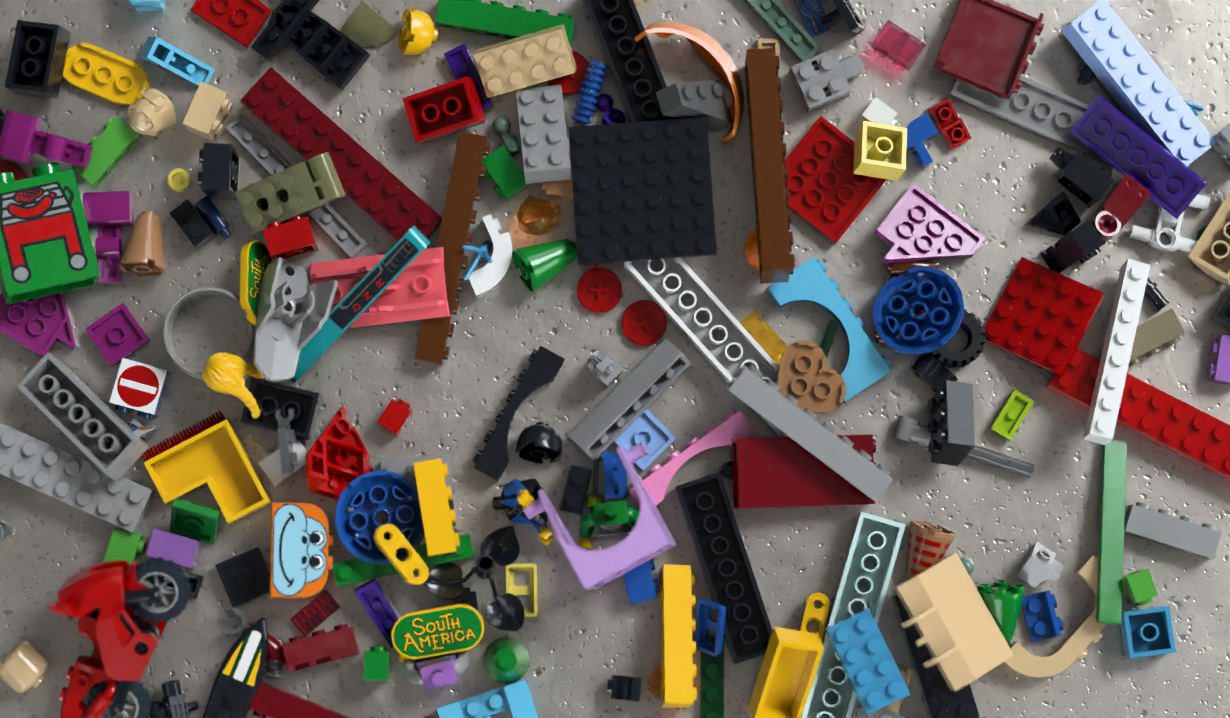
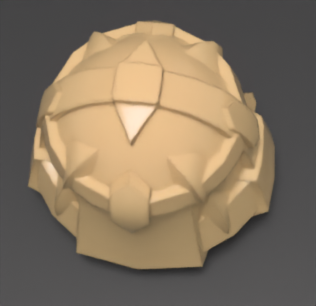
(151, 113)

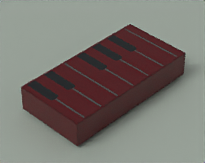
(315, 613)

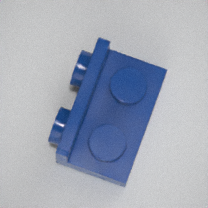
(614, 477)
(1041, 616)

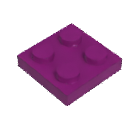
(117, 334)

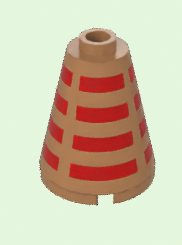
(926, 545)

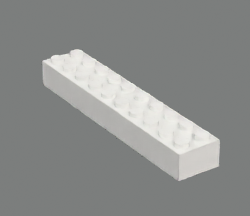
(703, 320)

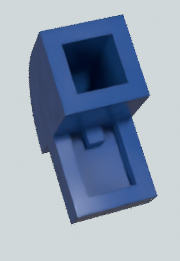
(918, 132)

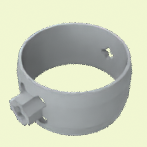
(175, 310)

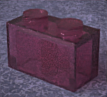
(897, 46)

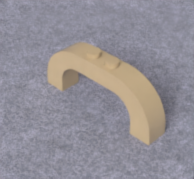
(1073, 646)

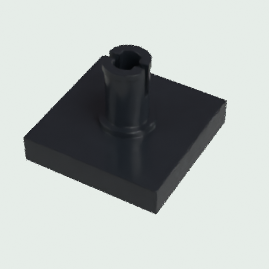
(843, 12)

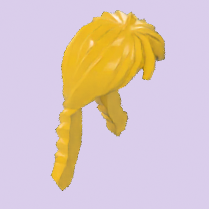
(225, 375)

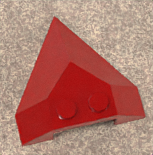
(336, 458)

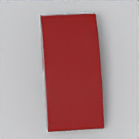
(949, 123)

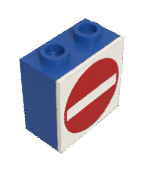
(139, 388)

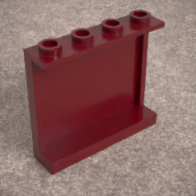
(989, 46)

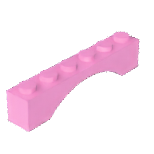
(735, 426)

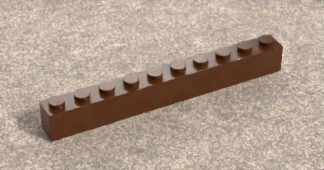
(453, 234)

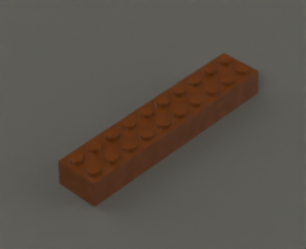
(767, 161)

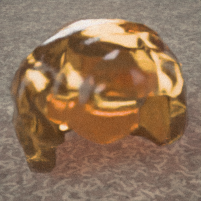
(538, 216)

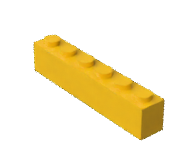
(676, 636)

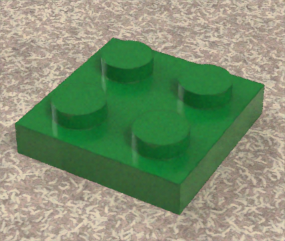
(194, 521)

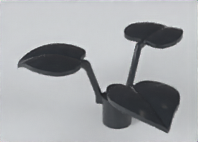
(499, 547)

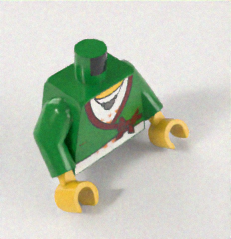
(607, 520)

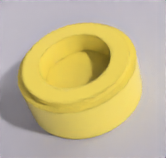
(179, 180)

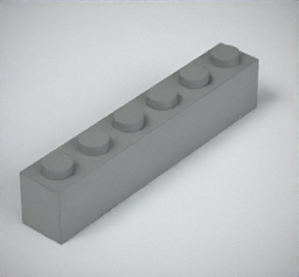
(629, 399)

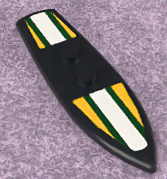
(239, 674)

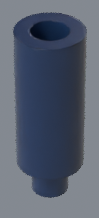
(213, 217)

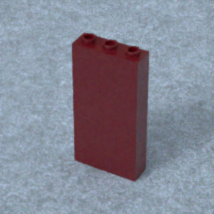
(788, 475)

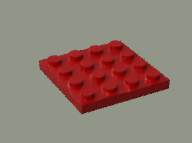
(824, 182)
(1042, 316)

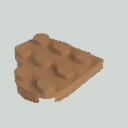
(808, 379)

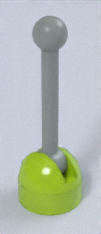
(595, 497)

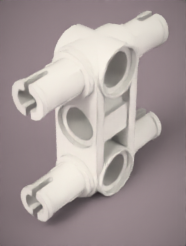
(1170, 226)

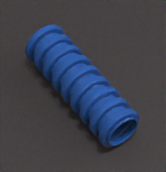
(589, 92)

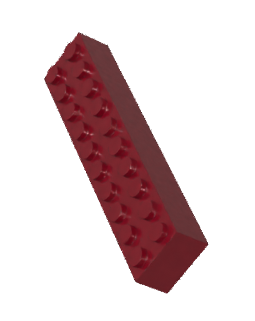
(360, 174)

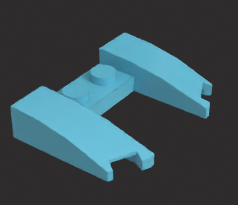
(512, 696)

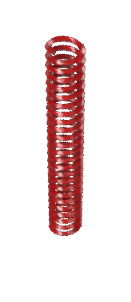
(200, 429)

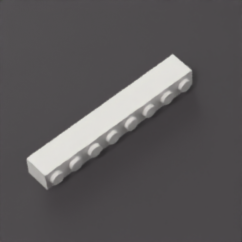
(1116, 352)

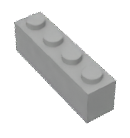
(1170, 531)

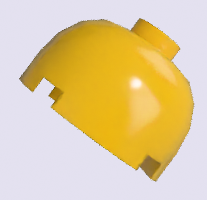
(416, 33)

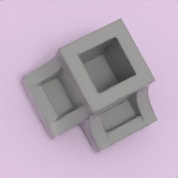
(1039, 566)

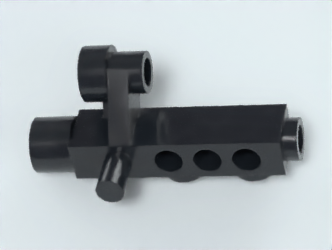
(173, 703)

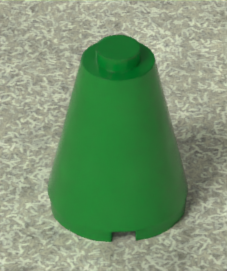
(543, 261)
(506, 660)

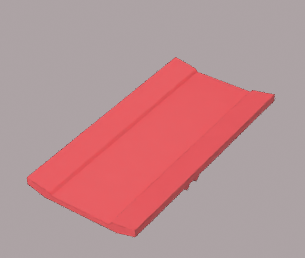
(412, 296)

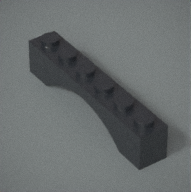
(541, 371)

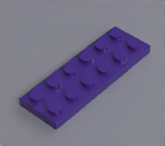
(1138, 155)

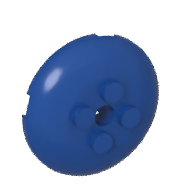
(907, 295)
(360, 503)

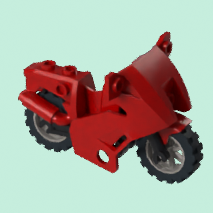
(117, 619)

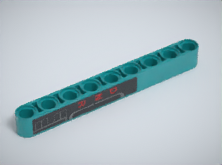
(362, 297)

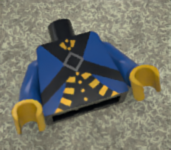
(518, 495)

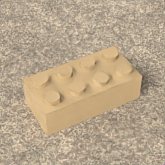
(525, 61)

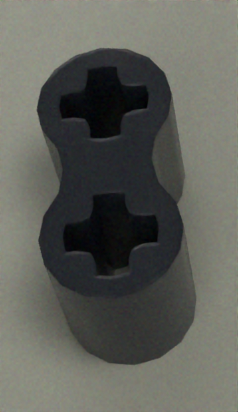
(932, 371)

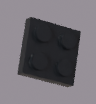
(244, 576)

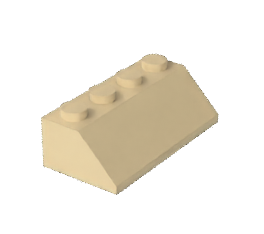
(1213, 247)

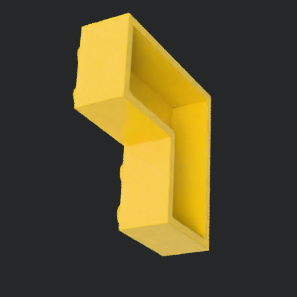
(212, 460)

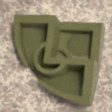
(368, 27)

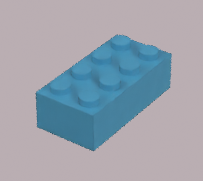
(867, 661)

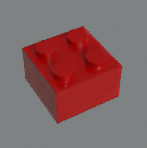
(290, 238)

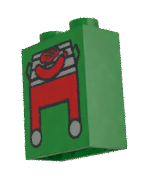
(43, 236)

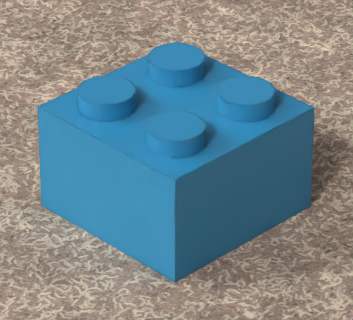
(1147, 632)

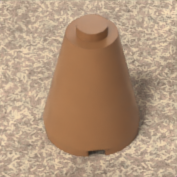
(145, 247)

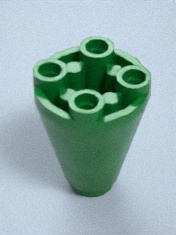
(1004, 604)

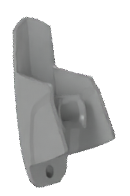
(288, 317)

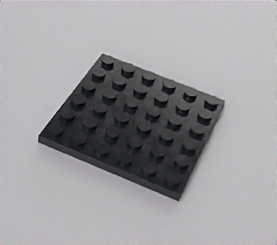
(642, 191)

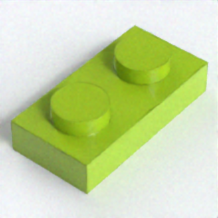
(1012, 415)

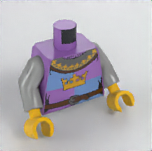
(435, 670)

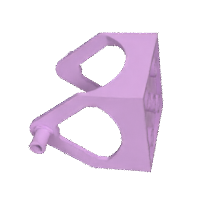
(644, 542)

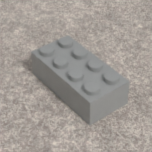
(543, 134)

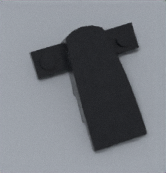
(312, 38)

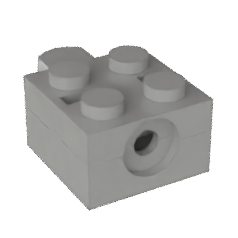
(823, 77)

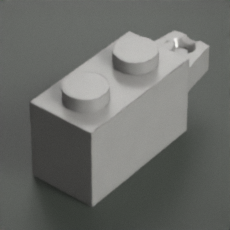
(604, 368)

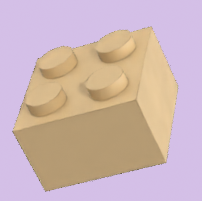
(208, 111)

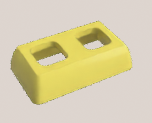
(530, 589)

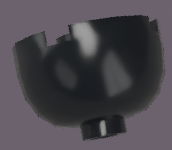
(539, 443)

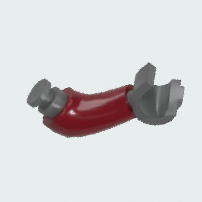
(275, 655)

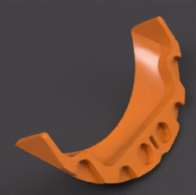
(715, 57)

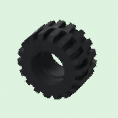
(973, 349)

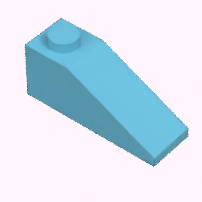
(175, 61)

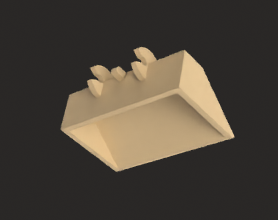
(953, 622)

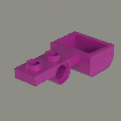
(23, 138)
(108, 214)

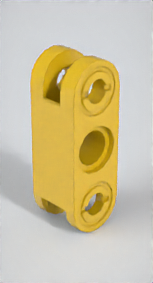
(412, 561)
(812, 613)

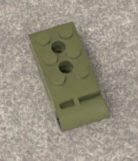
(308, 186)

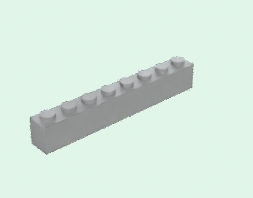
(809, 433)

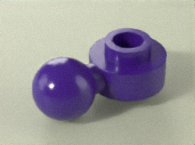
(611, 115)

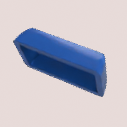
(704, 623)

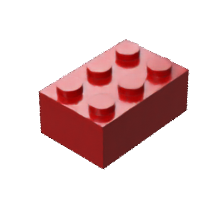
(444, 110)

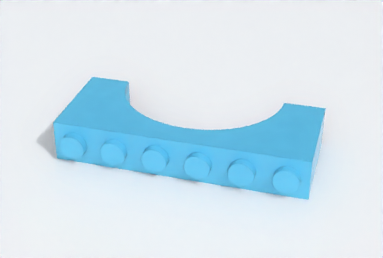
(812, 286)

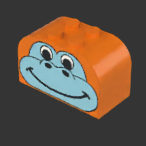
(298, 550)

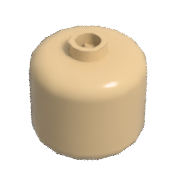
(23, 667)

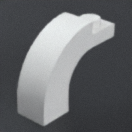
(492, 274)

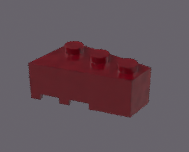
(321, 647)

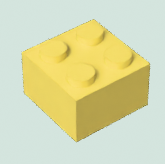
(880, 150)

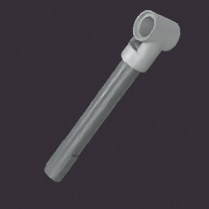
(911, 431)

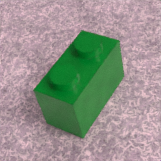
(504, 173)
(377, 664)

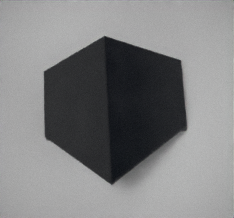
(1056, 216)

